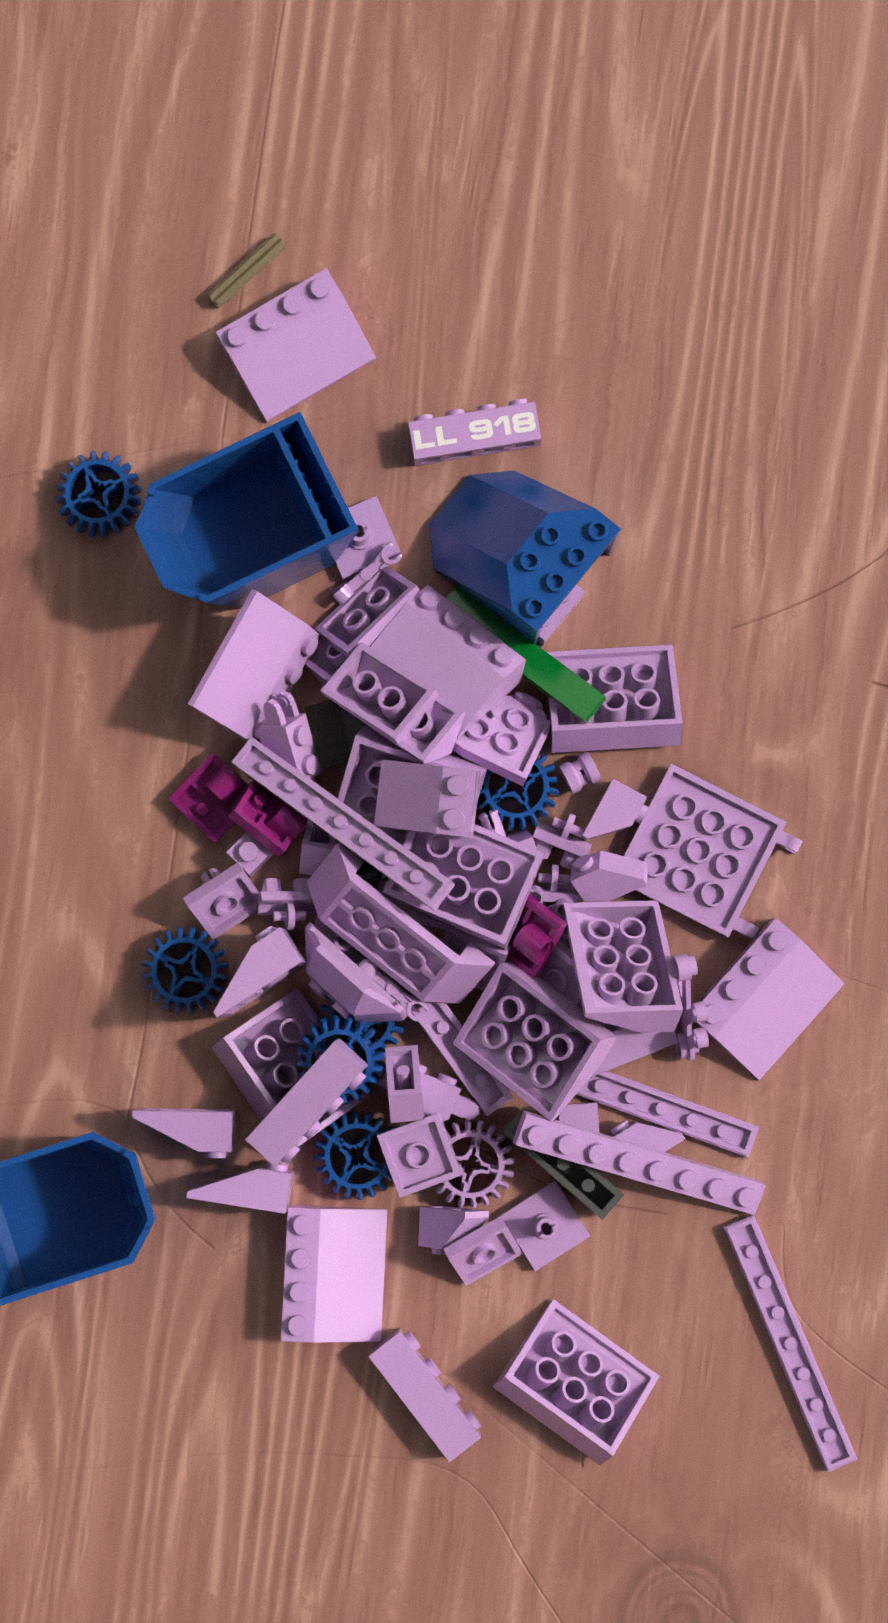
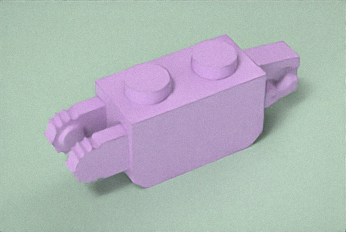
(289, 735)
(439, 1095)

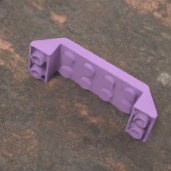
(390, 935)

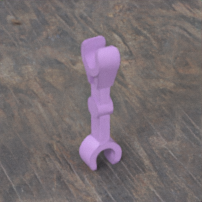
(346, 590)
(392, 988)

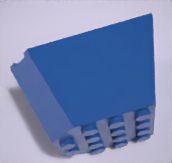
(246, 518)
(69, 1214)

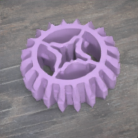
(497, 1170)

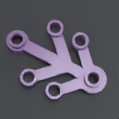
(689, 1039)

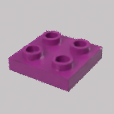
(210, 797)
(267, 818)
(535, 937)

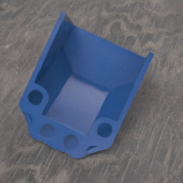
(517, 545)

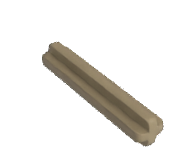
(246, 270)

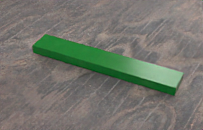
(540, 667)

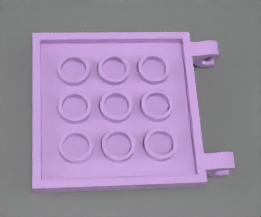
(705, 850)

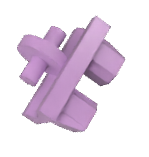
(547, 837)
(556, 887)
(286, 905)

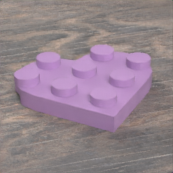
(507, 737)

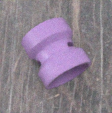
(573, 776)

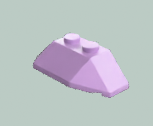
(346, 983)

